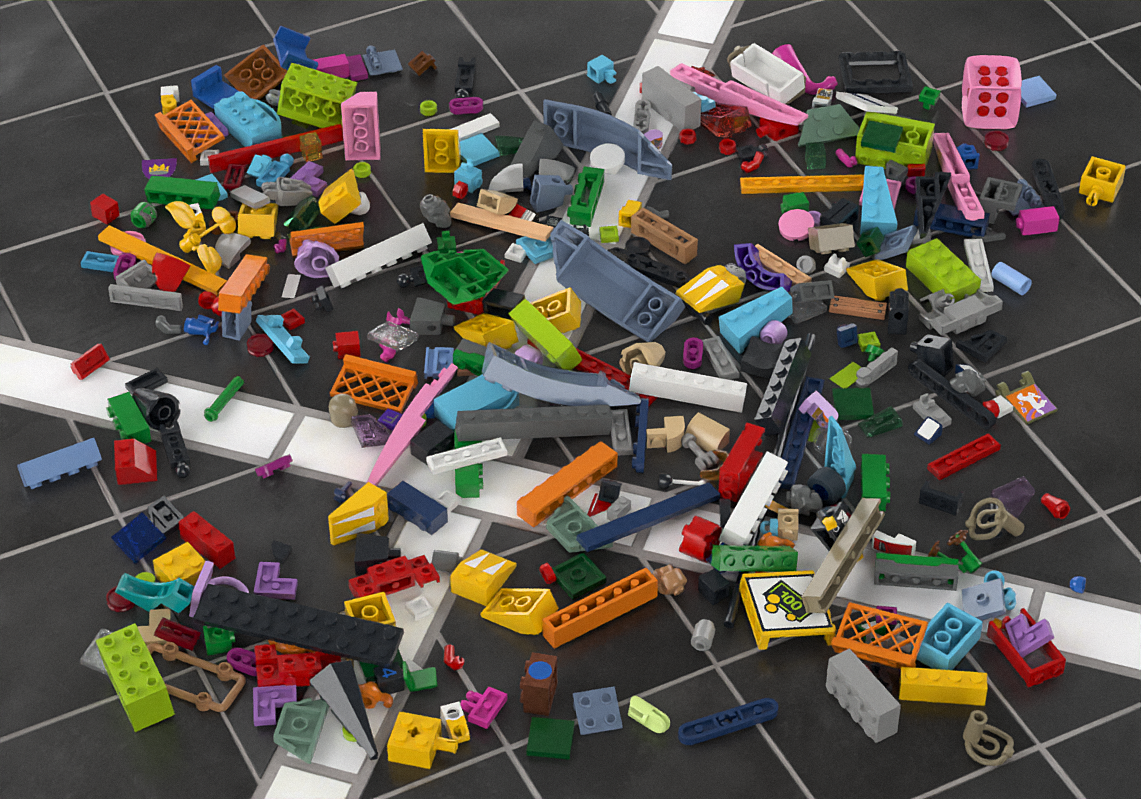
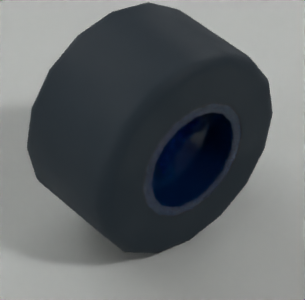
(828, 485)

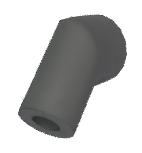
(662, 214)
(165, 327)

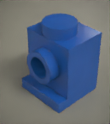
(969, 152)

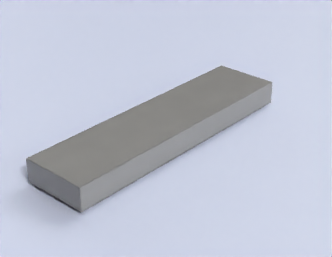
(145, 297)

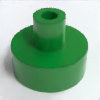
(874, 352)

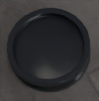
(638, 245)

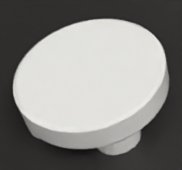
(608, 157)

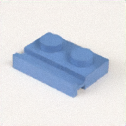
(436, 360)

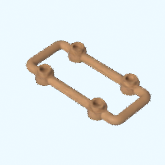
(203, 700)

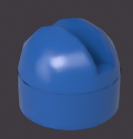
(1078, 584)

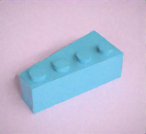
(877, 202)
(750, 318)

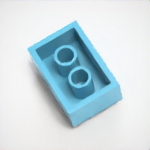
(948, 638)

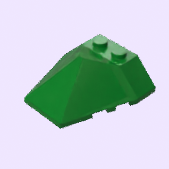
(462, 275)

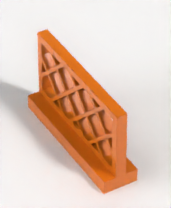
(178, 136)
(338, 237)
(378, 372)
(874, 653)

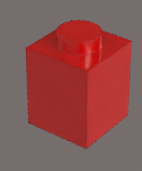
(105, 208)
(347, 344)

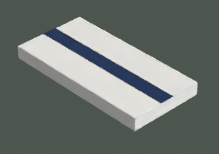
(866, 103)

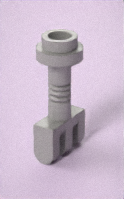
(703, 459)

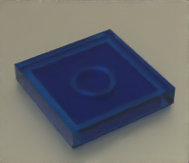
(138, 538)

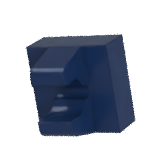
(847, 335)

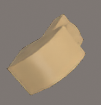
(667, 437)

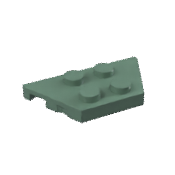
(827, 125)
(569, 522)
(301, 727)

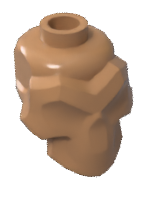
(670, 580)

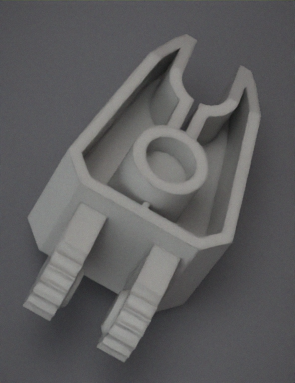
(287, 191)

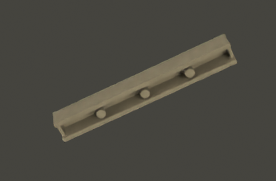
(842, 556)

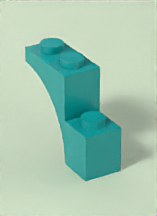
(148, 595)

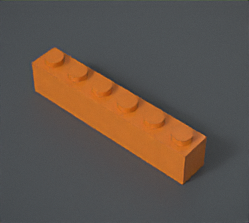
(243, 284)
(569, 481)
(600, 607)

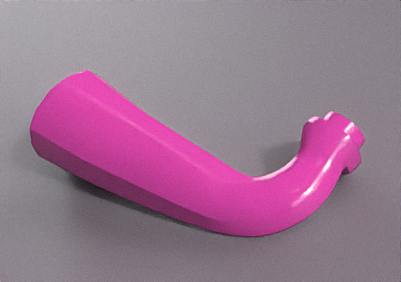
(789, 56)

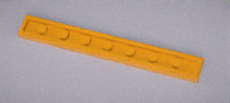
(801, 184)
(145, 251)

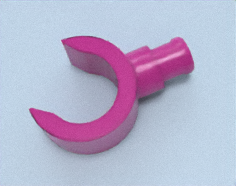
(401, 318)

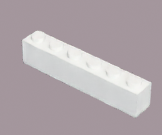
(378, 255)
(687, 387)
(752, 503)

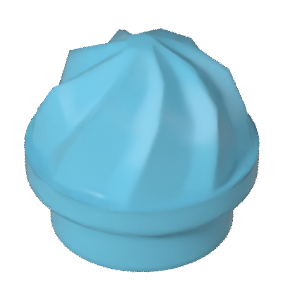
(993, 575)

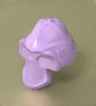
(314, 257)

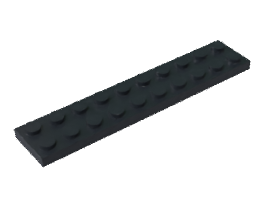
(299, 625)

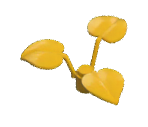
(184, 217)

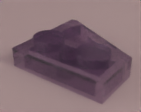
(369, 431)
(1014, 495)

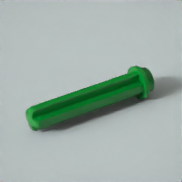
(211, 413)

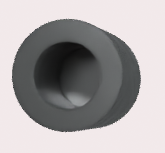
(445, 560)

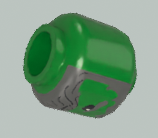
(143, 215)

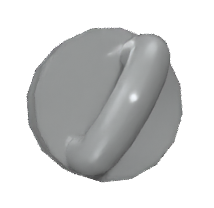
(806, 264)

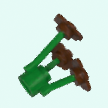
(970, 561)

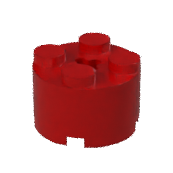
(700, 538)

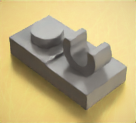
(928, 407)

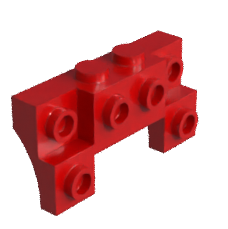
(394, 576)
(288, 668)

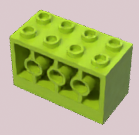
(313, 96)
(912, 148)
(135, 677)

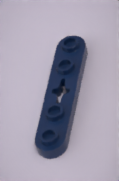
(640, 447)
(715, 724)

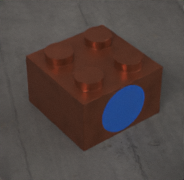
(539, 684)

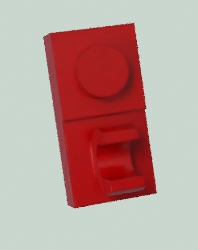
(89, 361)

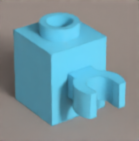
(601, 69)
(469, 174)

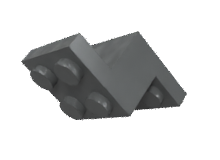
(998, 195)

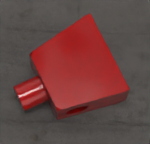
(775, 129)

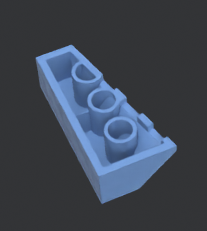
(59, 462)

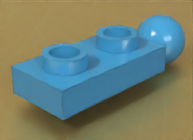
(276, 170)

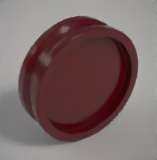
(996, 140)
(260, 345)
(117, 602)

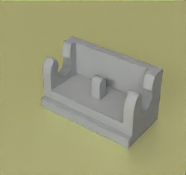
(137, 276)

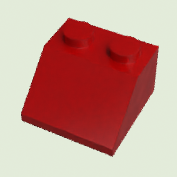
(134, 462)

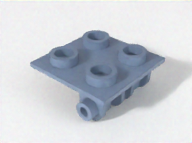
(381, 62)
(1028, 198)
(597, 710)

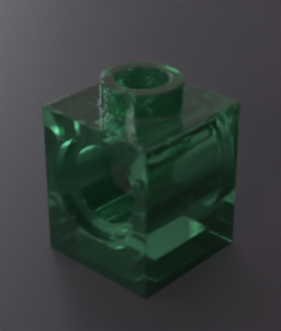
(815, 155)

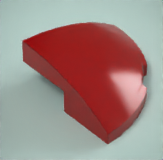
(168, 271)

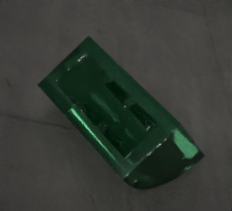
(303, 214)

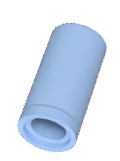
(1011, 278)

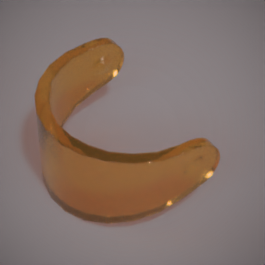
(714, 474)

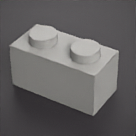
(619, 508)

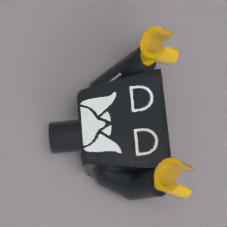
(830, 523)

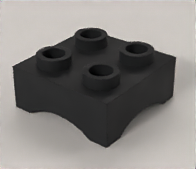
(760, 358)

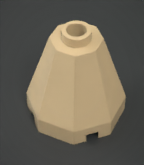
(644, 353)

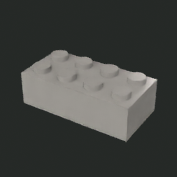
(862, 695)

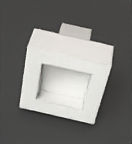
(836, 266)

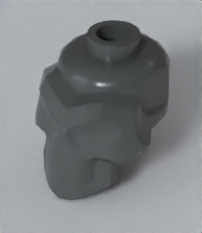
(435, 211)
(968, 382)
(803, 499)

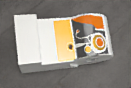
(822, 98)

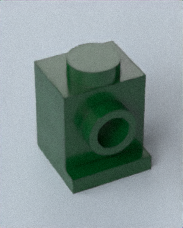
(870, 242)

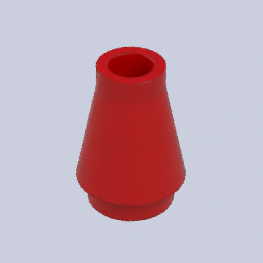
(1057, 506)

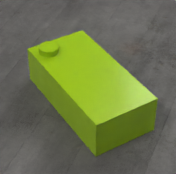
(545, 336)

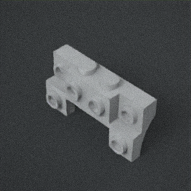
(962, 314)

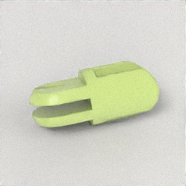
(648, 715)

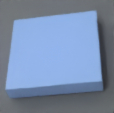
(1035, 91)

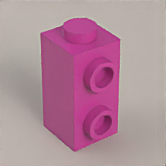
(334, 65)
(1037, 220)

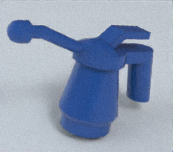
(201, 326)

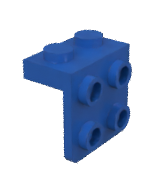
(210, 88)

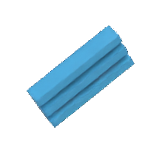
(99, 261)

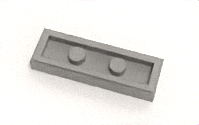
(250, 197)
(720, 358)
(621, 433)

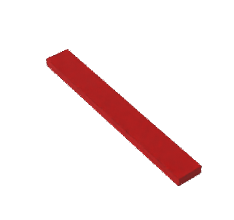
(272, 148)
(593, 365)

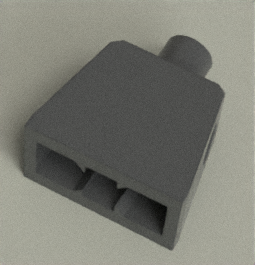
(429, 317)

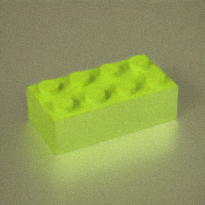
(942, 270)

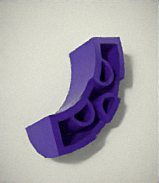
(749, 260)

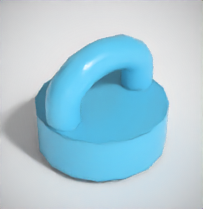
(773, 527)
(1009, 596)

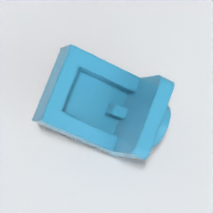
(259, 165)

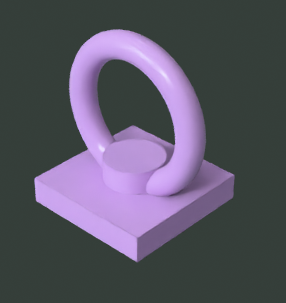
(205, 579)

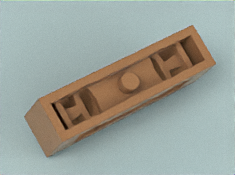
(664, 235)

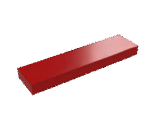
(963, 456)

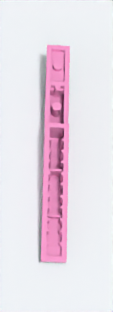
(737, 94)
(959, 183)
(409, 425)

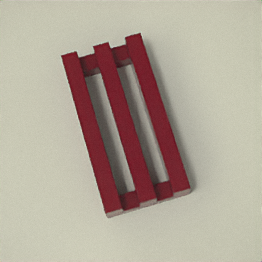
(233, 185)
(176, 634)

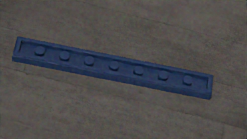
(799, 434)
(647, 517)

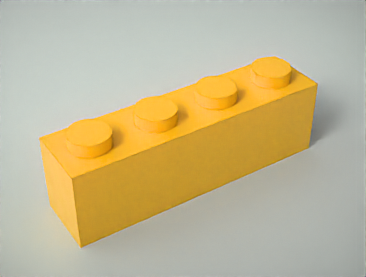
(943, 686)

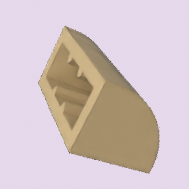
(496, 201)
(708, 433)

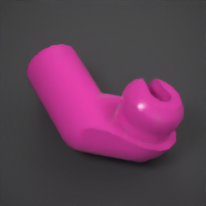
(849, 162)
(387, 354)

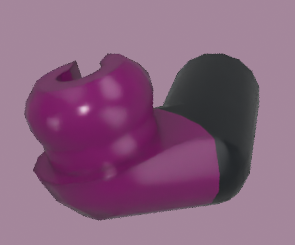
(282, 240)

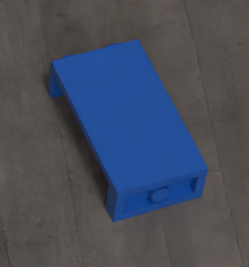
(291, 48)

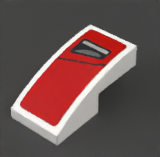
(899, 545)

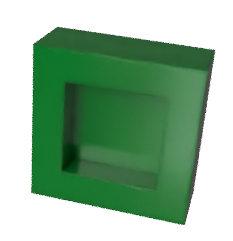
(929, 97)
(446, 243)

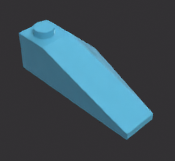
(838, 454)

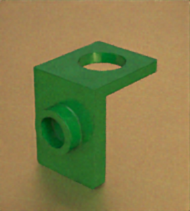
(419, 679)

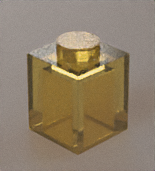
(311, 147)

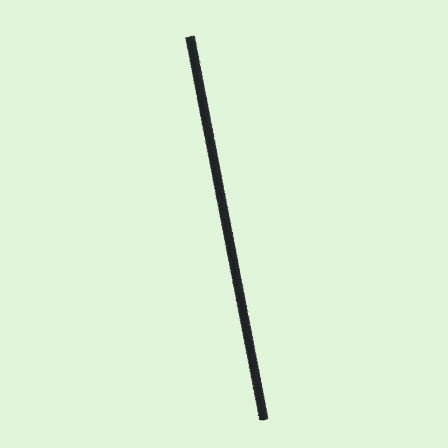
(778, 451)

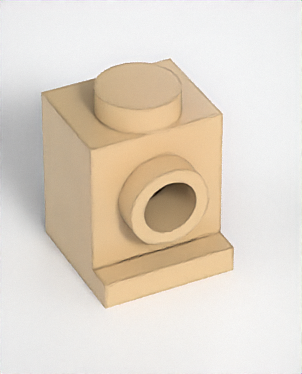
(788, 524)

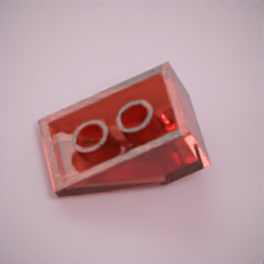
(726, 120)

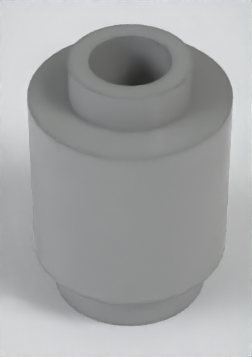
(703, 635)

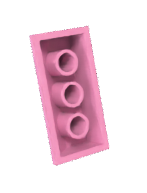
(361, 127)

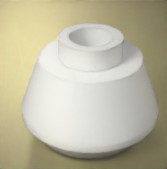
(364, 207)

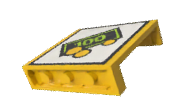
(777, 607)

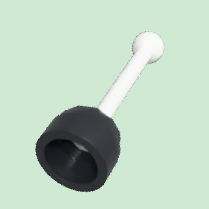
(666, 481)

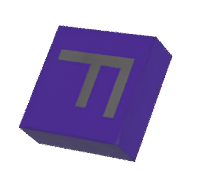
(390, 419)

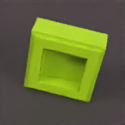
(609, 234)
(868, 338)

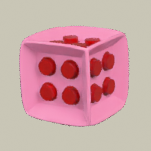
(991, 92)

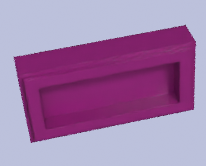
(357, 68)

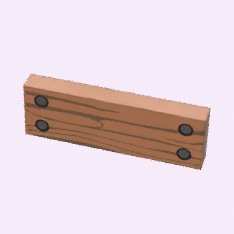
(858, 307)

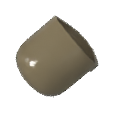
(341, 410)

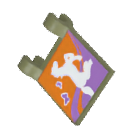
(1027, 400)

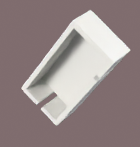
(767, 74)

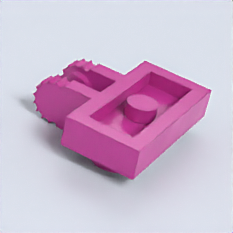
(484, 707)

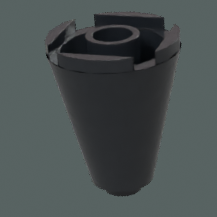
(157, 407)

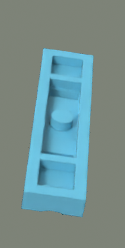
(286, 343)

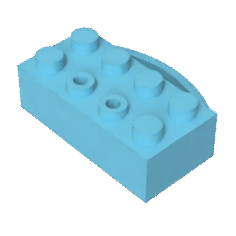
(248, 119)
(473, 395)

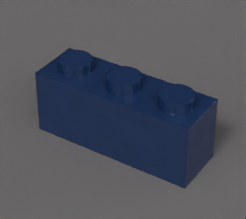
(417, 507)

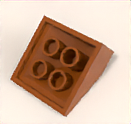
(257, 73)

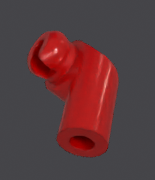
(753, 165)
(450, 660)

